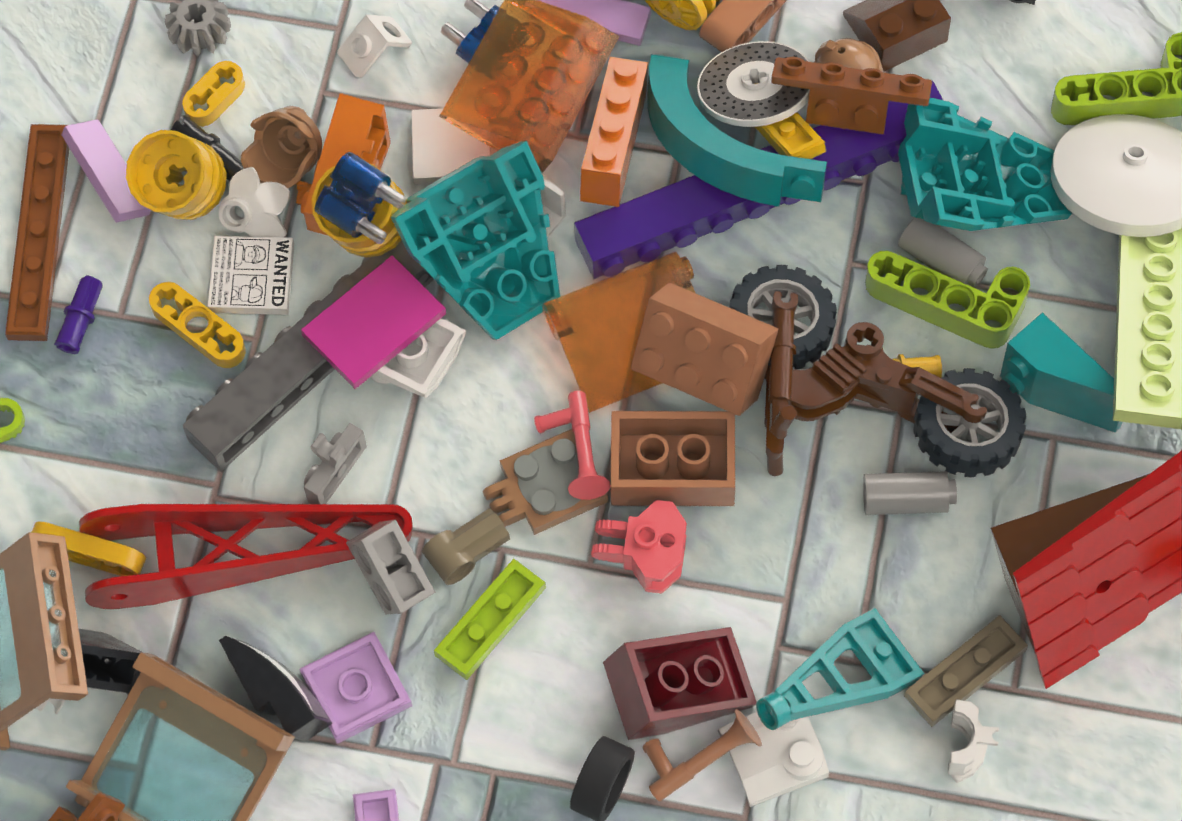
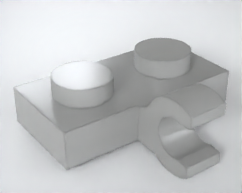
(336, 463)

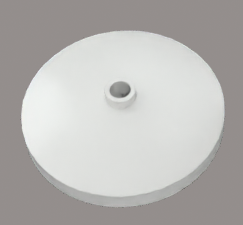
(1121, 174)

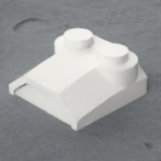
(425, 360)
(783, 763)

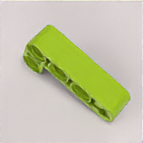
(1072, 93)
(947, 291)

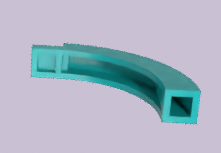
(715, 155)

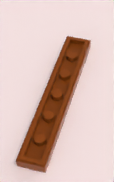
(38, 234)

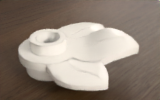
(258, 201)

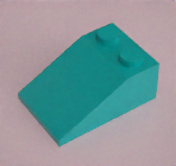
(1058, 375)

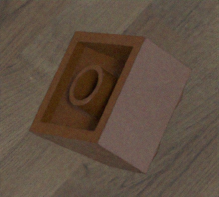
(899, 27)

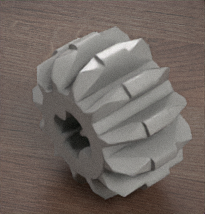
(197, 24)

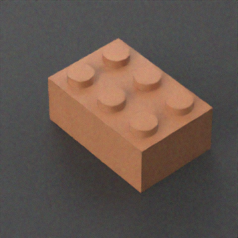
(704, 348)
(673, 458)

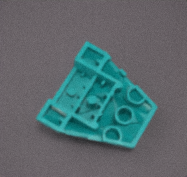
(972, 176)
(486, 238)

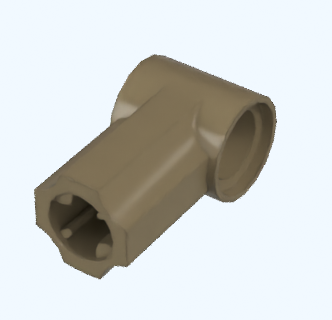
(457, 552)

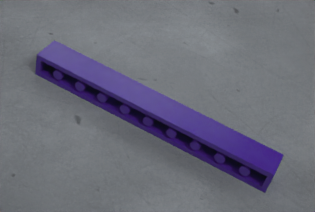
(695, 208)

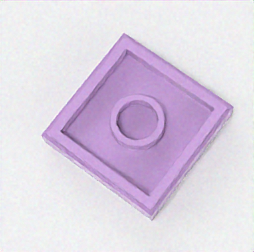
(356, 687)

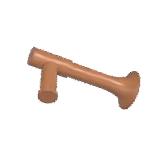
(674, 778)

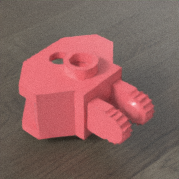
(652, 545)

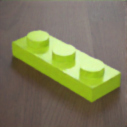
(490, 619)

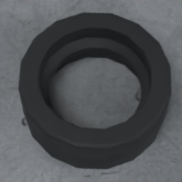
(602, 779)

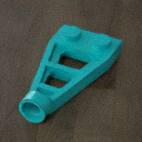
(877, 650)

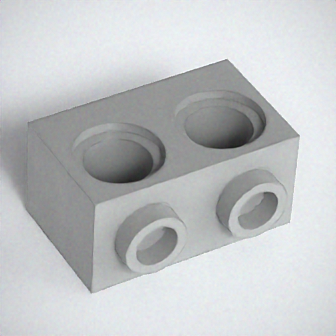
(390, 567)

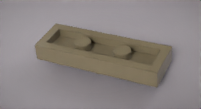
(965, 670)

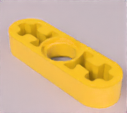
(193, 308)
(96, 551)

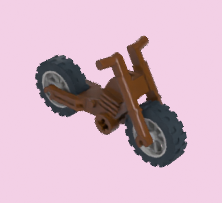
(871, 377)

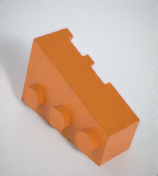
(356, 128)

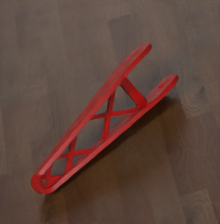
(200, 521)

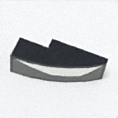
(276, 690)

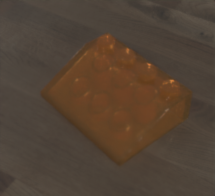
(529, 77)

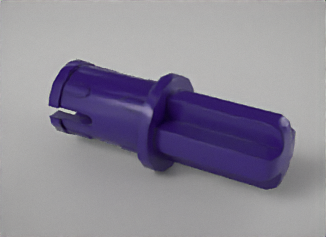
(79, 315)

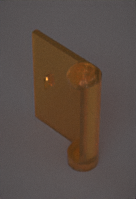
(603, 325)

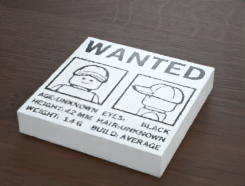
(251, 275)

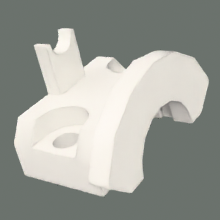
(968, 760)

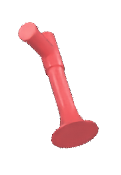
(588, 483)

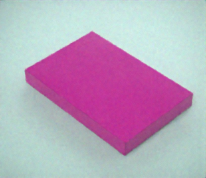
(373, 321)

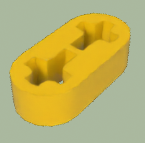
(217, 96)

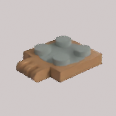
(539, 485)

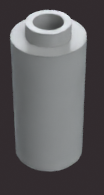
(943, 252)
(908, 493)

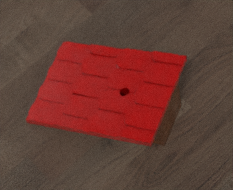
(1094, 566)

